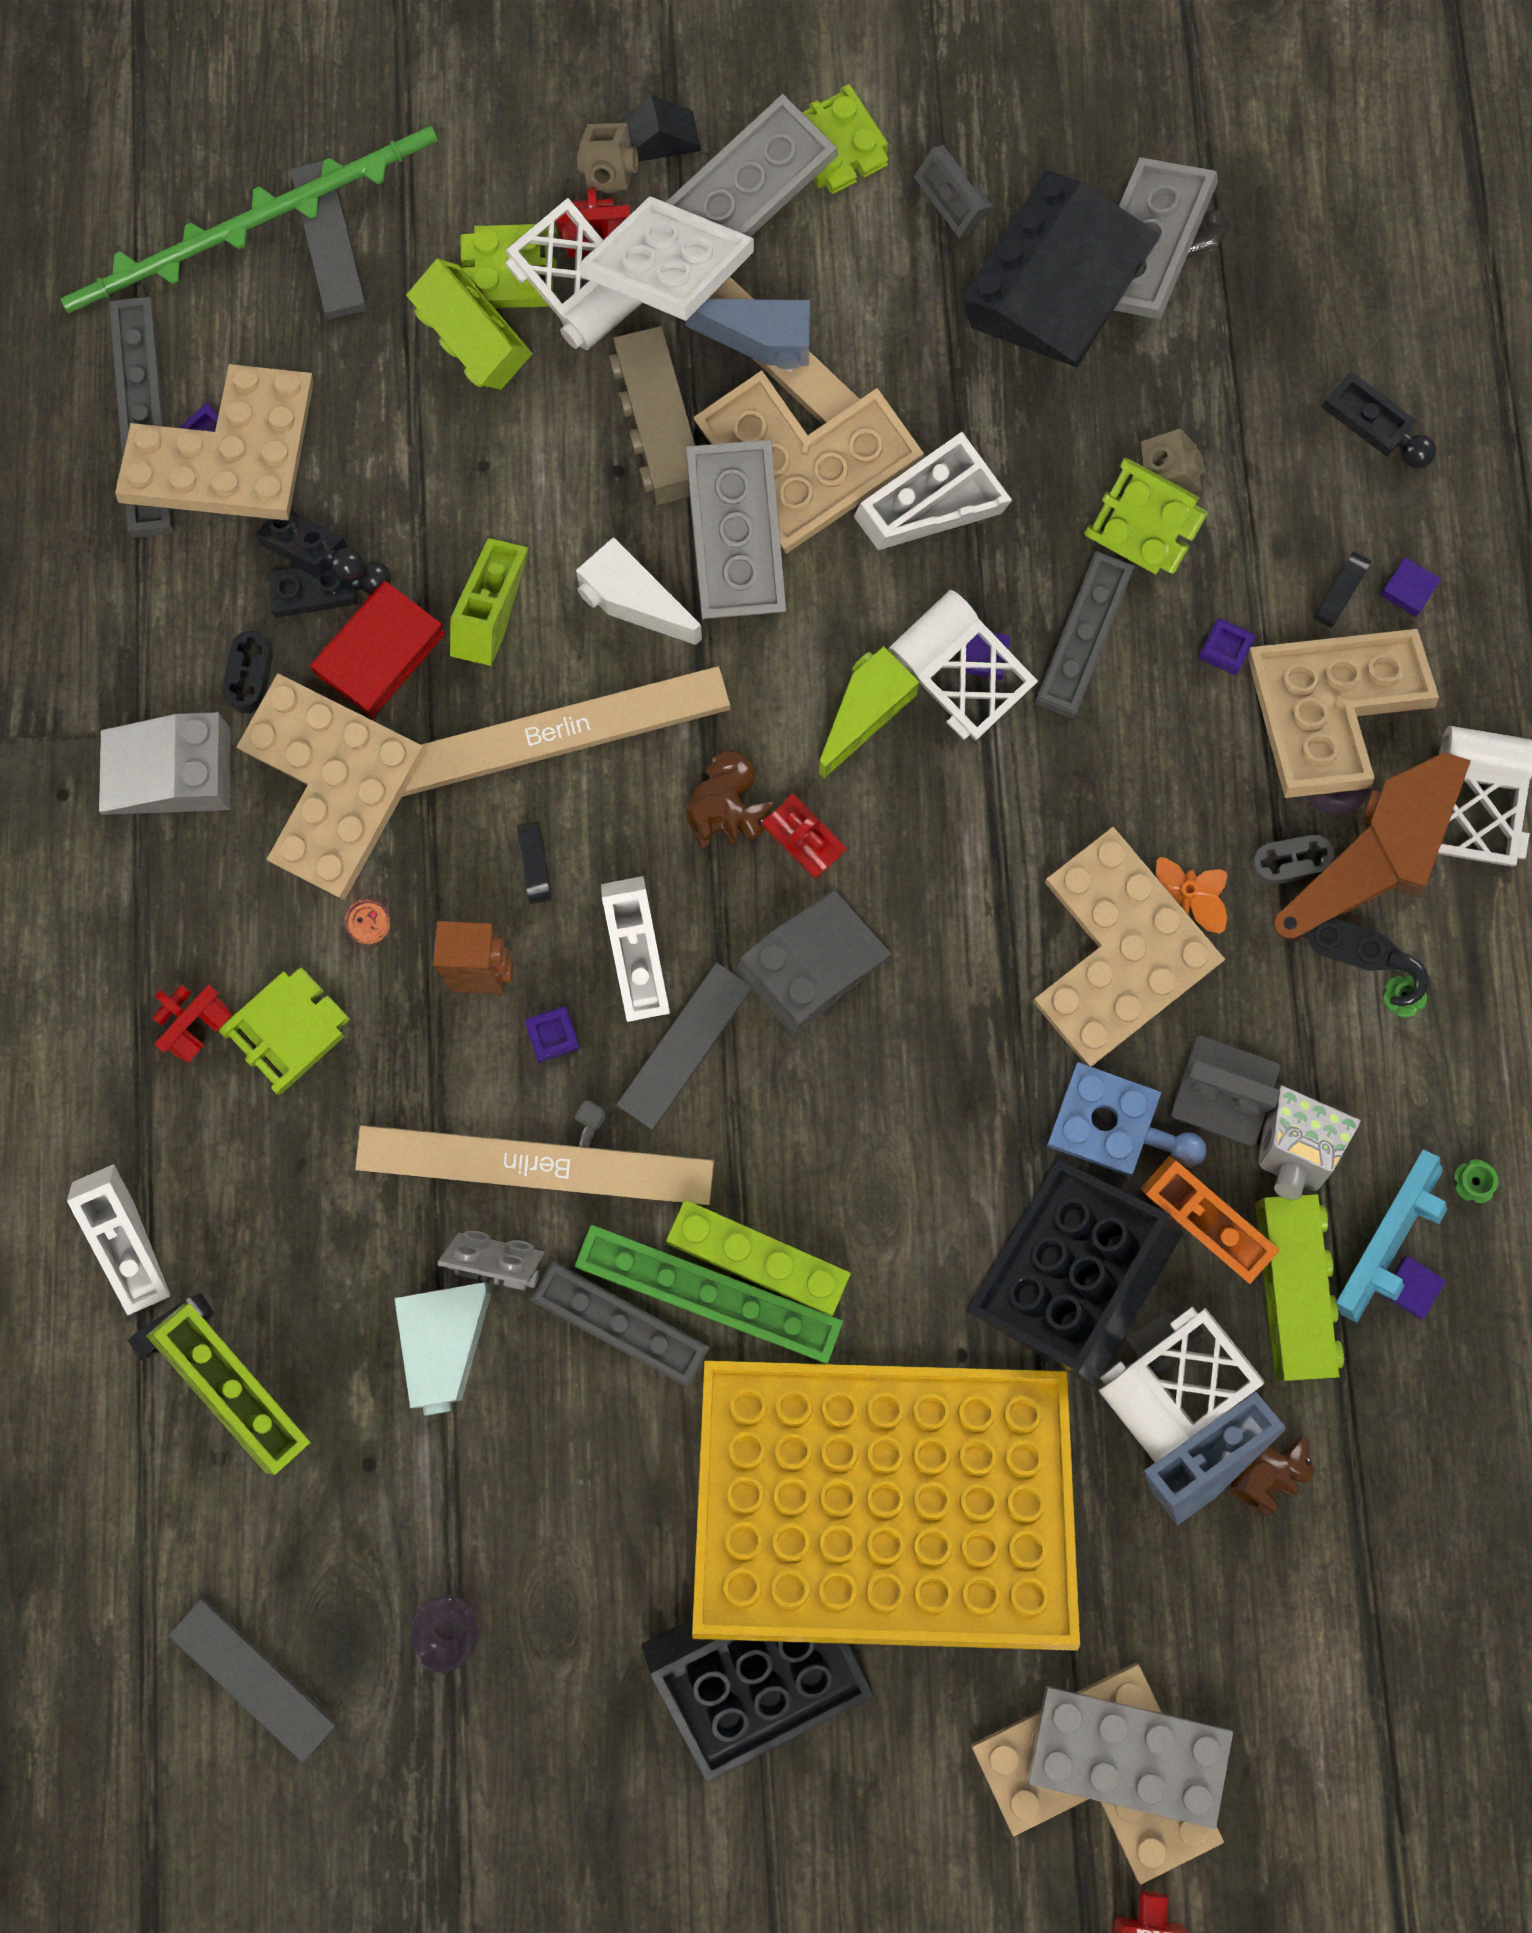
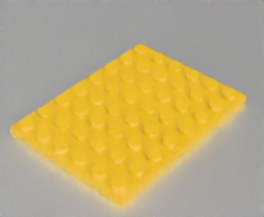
(886, 1506)

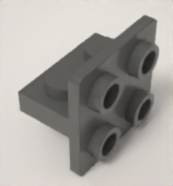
(1226, 1091)

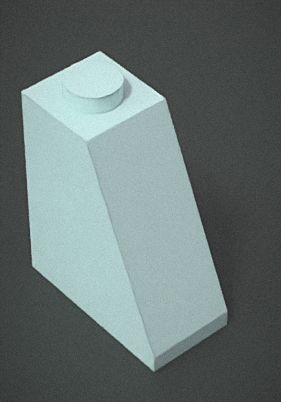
(439, 1343)

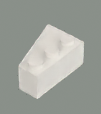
(933, 496)

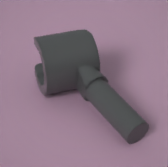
(592, 1117)

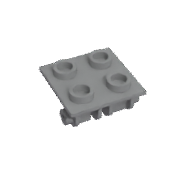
(476, 1255)

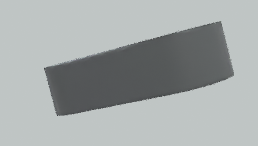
(1290, 850)

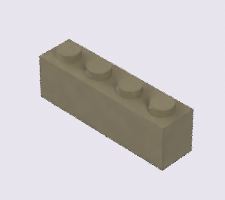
(657, 412)

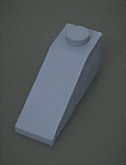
(762, 329)
(1213, 1458)

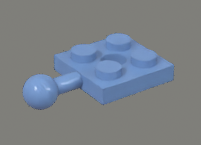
(1133, 1110)

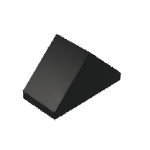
(661, 129)

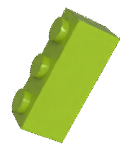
(468, 325)

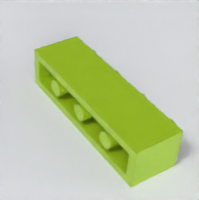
(758, 1258)
(1298, 1289)
(228, 1389)

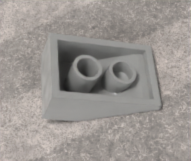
(166, 765)

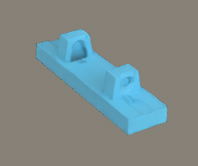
(1372, 1268)

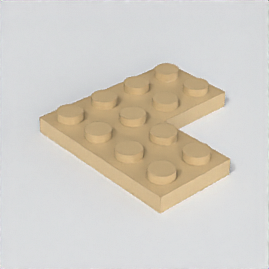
(237, 469)
(818, 472)
(1318, 690)
(351, 776)
(1144, 954)
(1148, 1840)

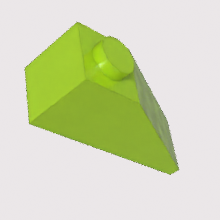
(487, 602)
(872, 698)

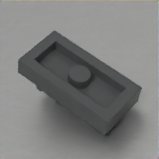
(952, 192)

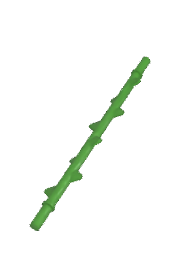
(235, 230)

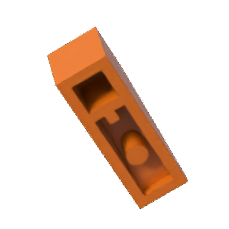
(1210, 1219)

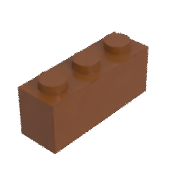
(472, 958)

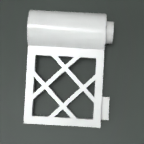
(593, 308)
(936, 640)
(1495, 762)
(1150, 1408)

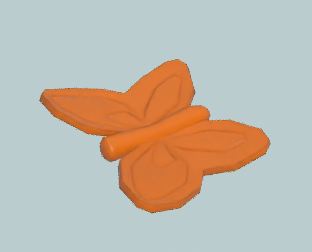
(1196, 892)

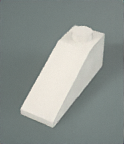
(632, 594)
(634, 948)
(118, 1238)

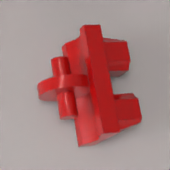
(599, 213)
(804, 836)
(177, 1037)

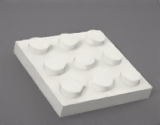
(667, 258)

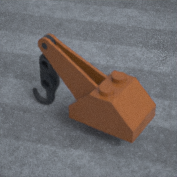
(1392, 853)

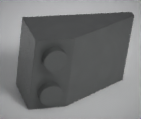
(812, 961)

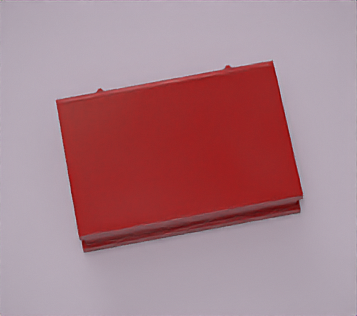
(378, 649)

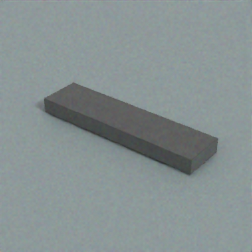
(331, 250)
(1084, 635)
(684, 1047)
(620, 1324)
(253, 1680)

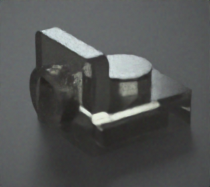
(1157, 1330)

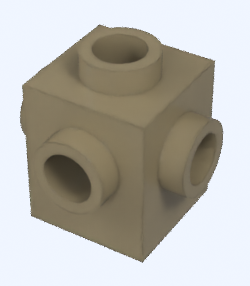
(607, 157)
(1175, 459)

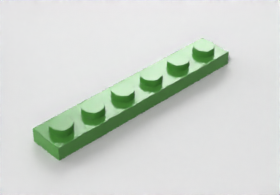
(709, 1294)

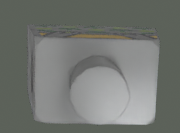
(1303, 1142)

